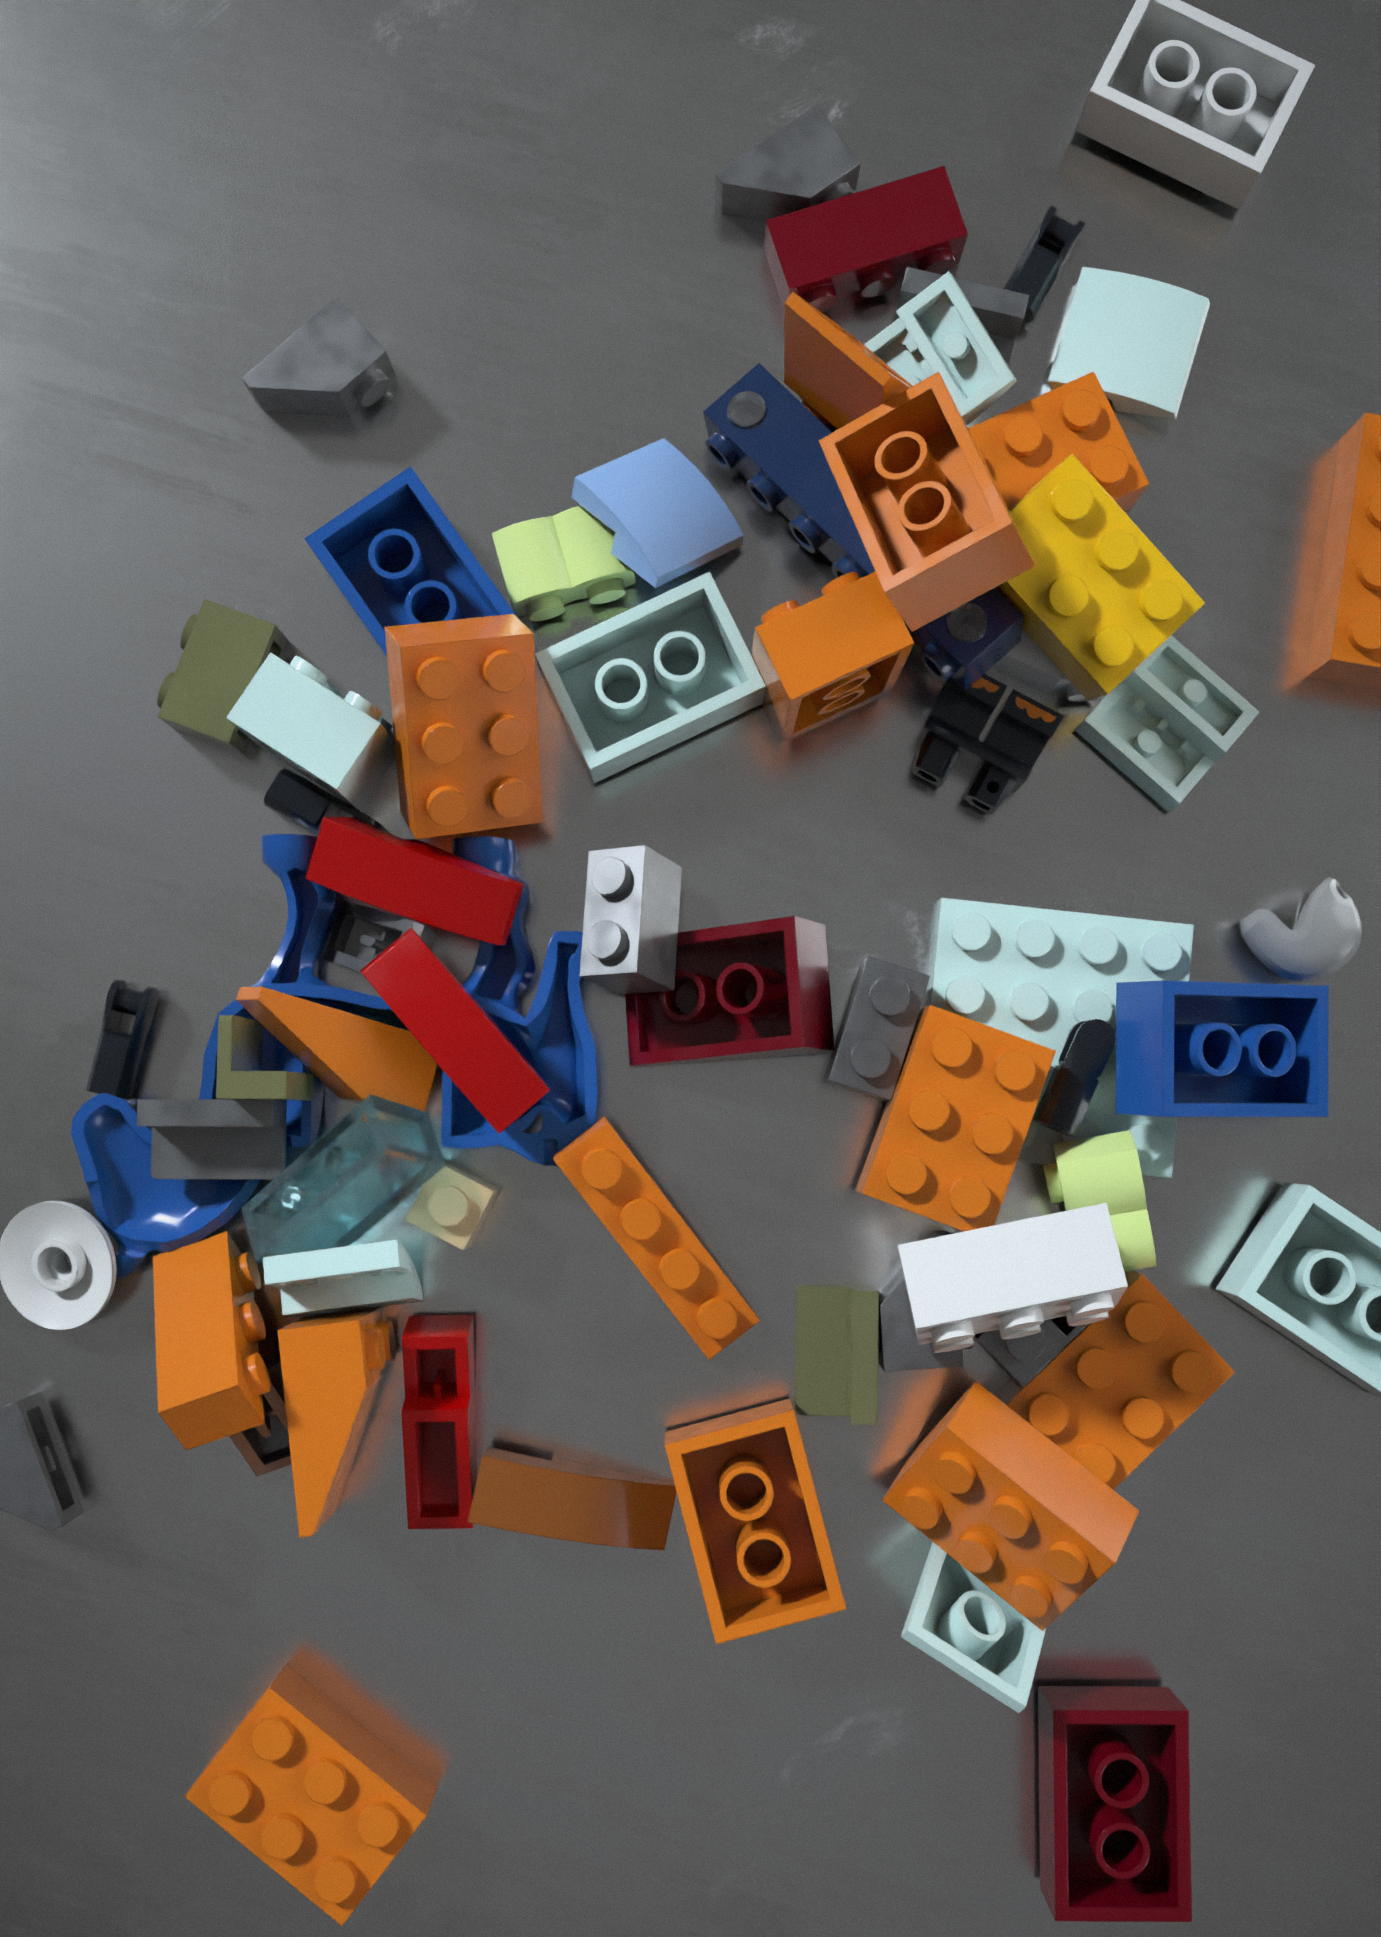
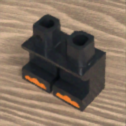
(1003, 756)

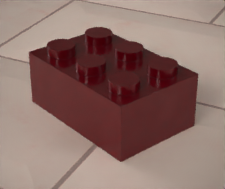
(1114, 1804)

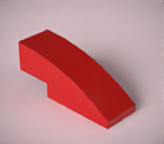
(414, 880)
(455, 1030)
(439, 1420)

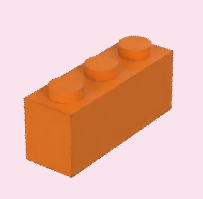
(208, 1341)

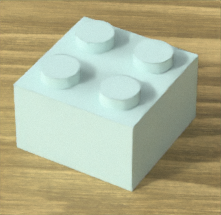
(315, 731)

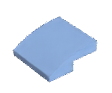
(660, 511)

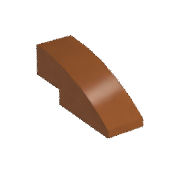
(571, 1501)

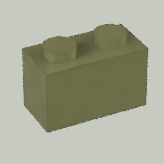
(215, 668)

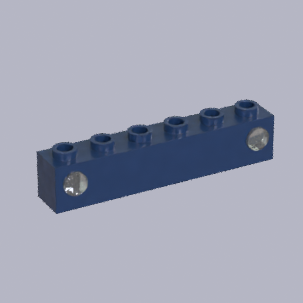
(779, 452)

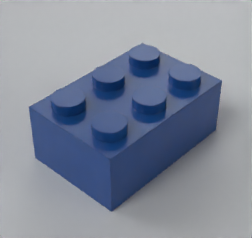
(403, 561)
(1221, 1049)

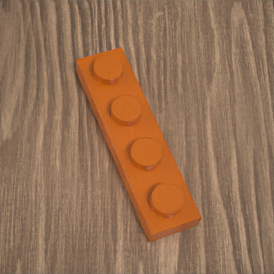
(656, 1237)

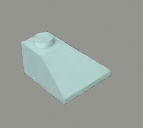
(973, 1631)

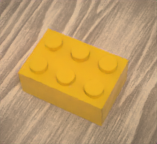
(1097, 582)

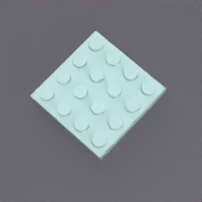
(1041, 976)

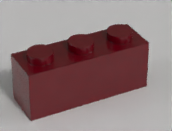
(866, 240)

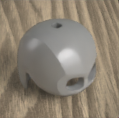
(1320, 945)

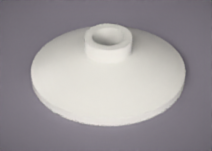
(36, 1268)

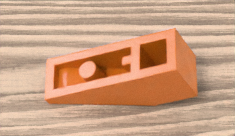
(344, 1049)

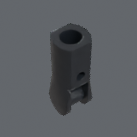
(1041, 267)
(307, 802)
(120, 1052)
(1076, 1076)

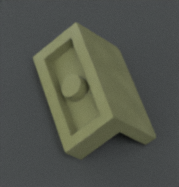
(241, 1066)
(837, 1352)

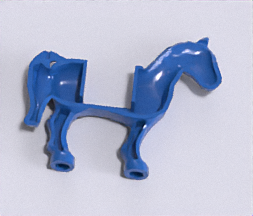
(553, 1038)

